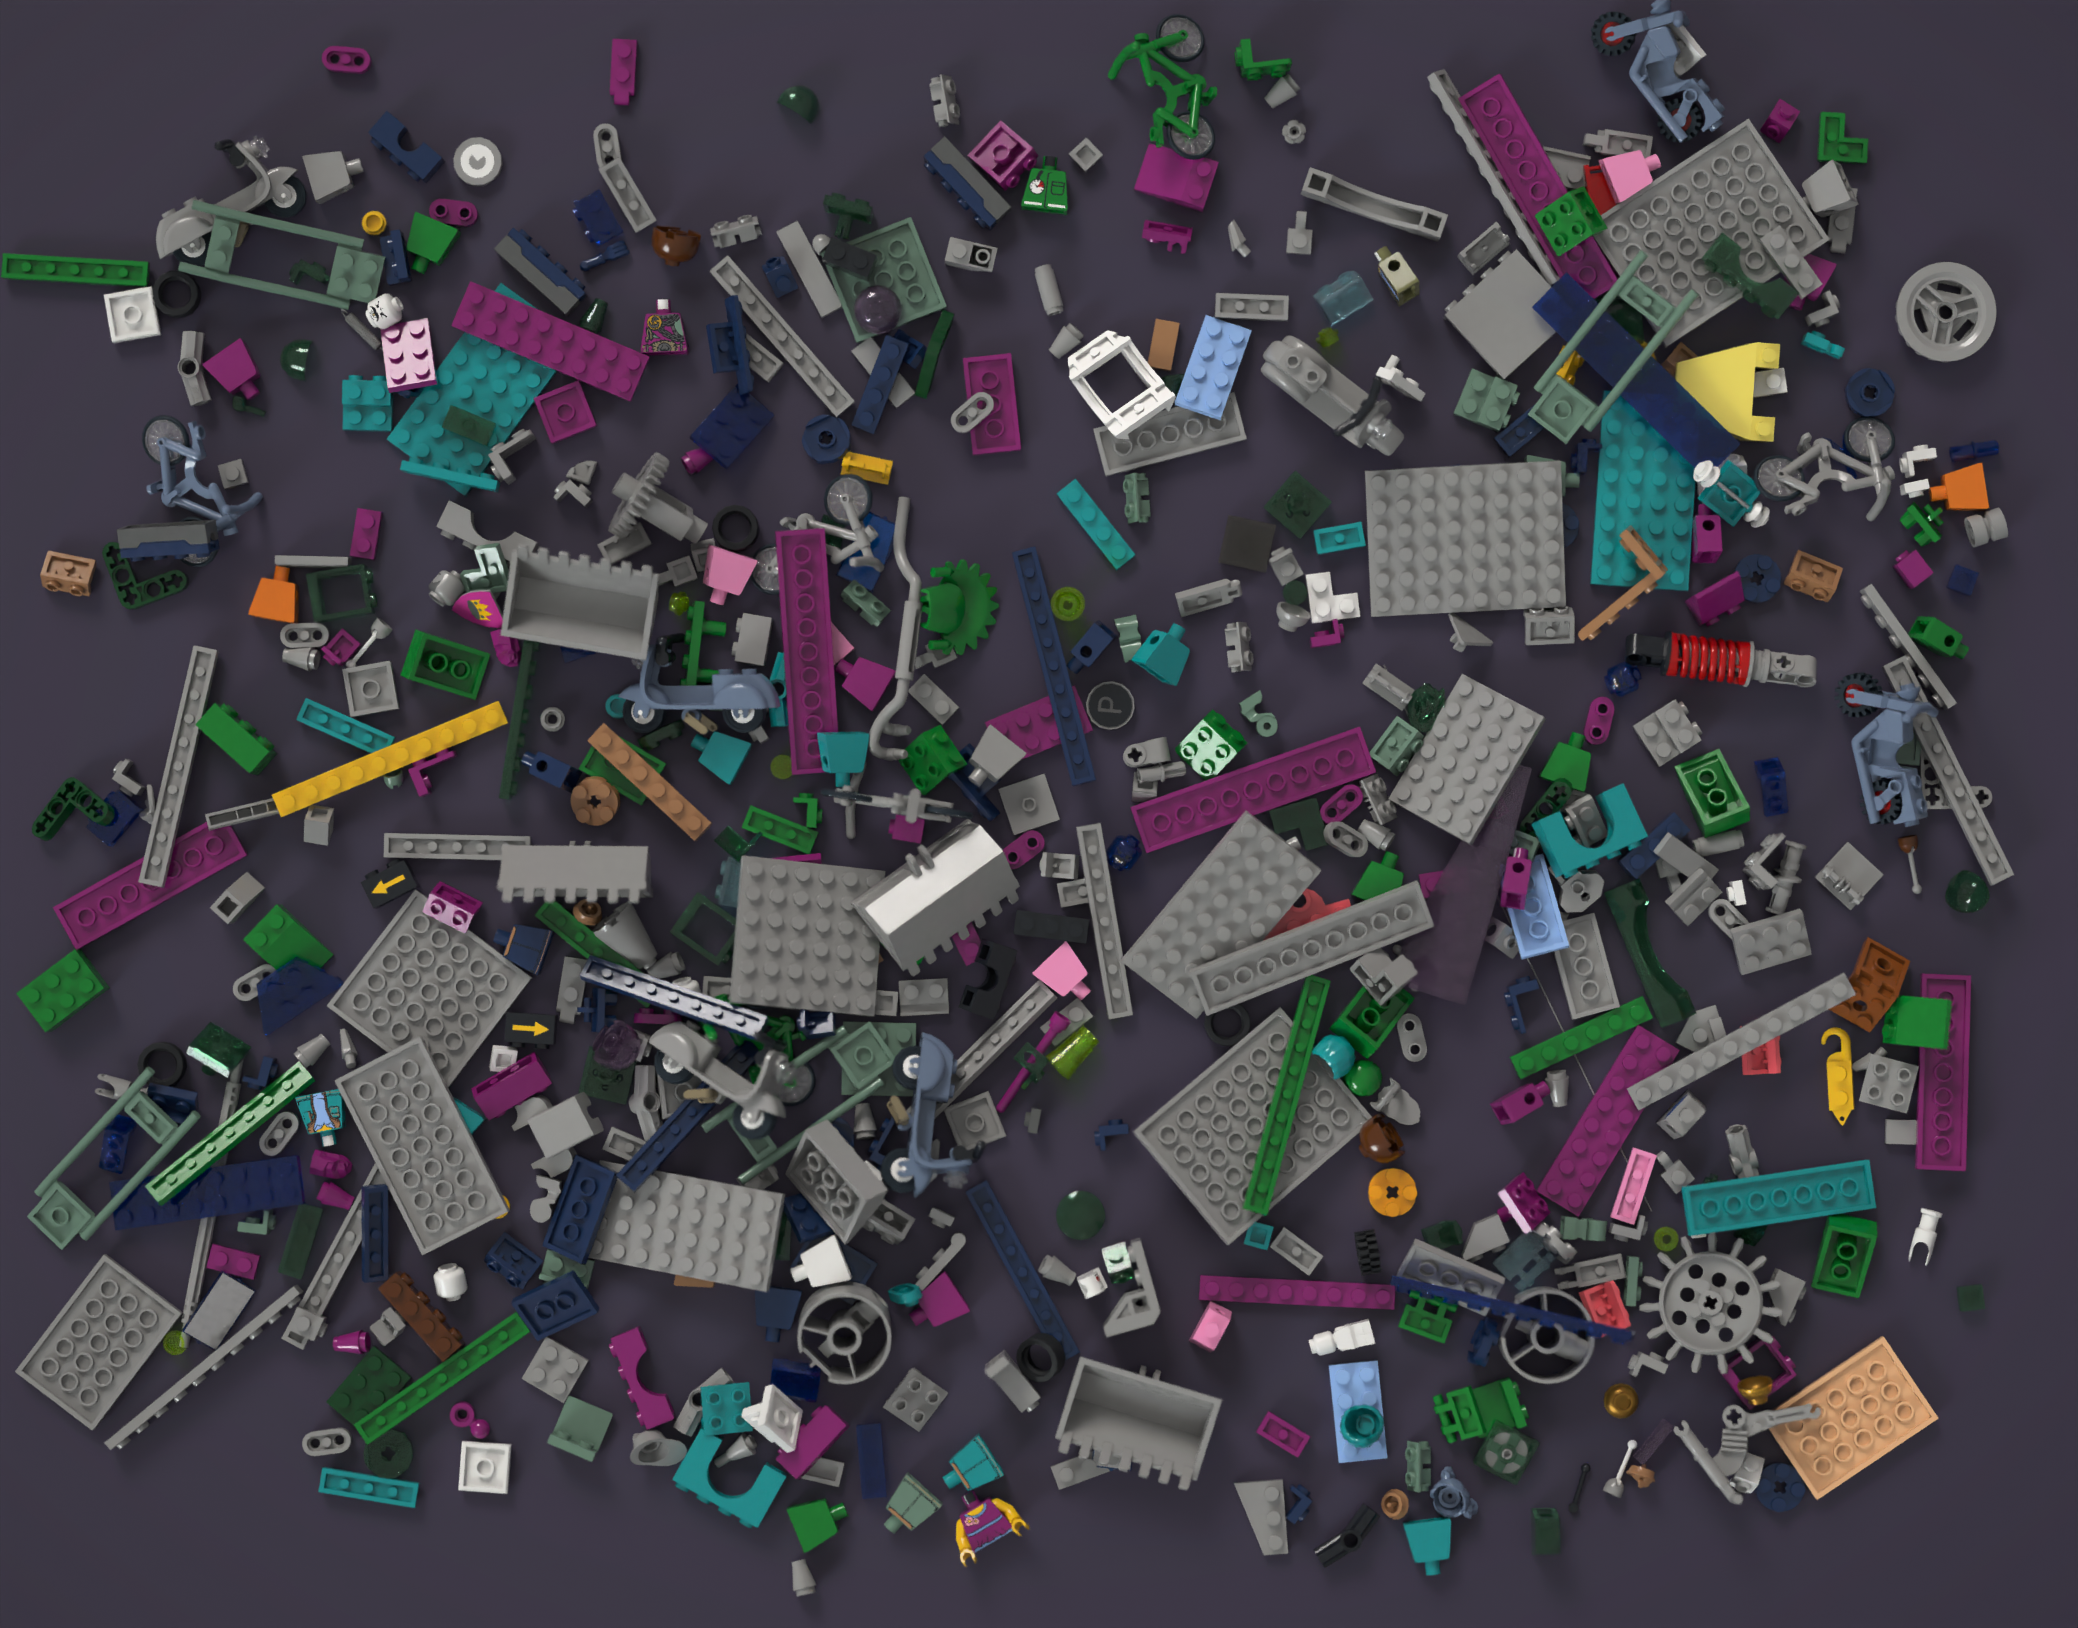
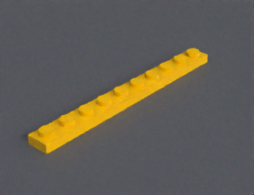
(389, 758)

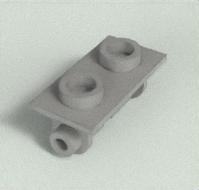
(948, 111)
(726, 231)
(1240, 658)
(1388, 687)

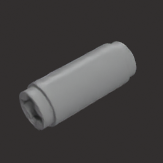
(1049, 290)
(1718, 843)

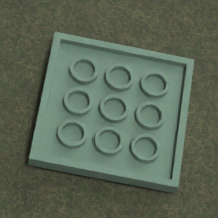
(900, 267)

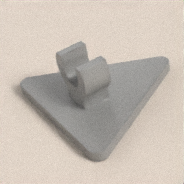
(1466, 634)

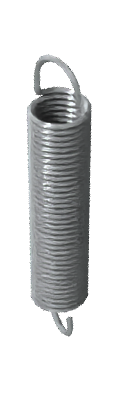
(363, 331)

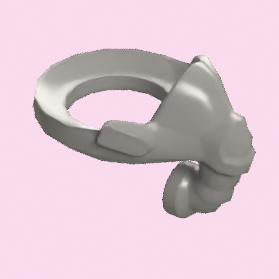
(148, 813)

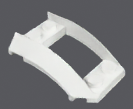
(1137, 410)

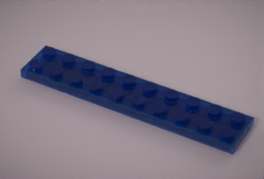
(1652, 391)

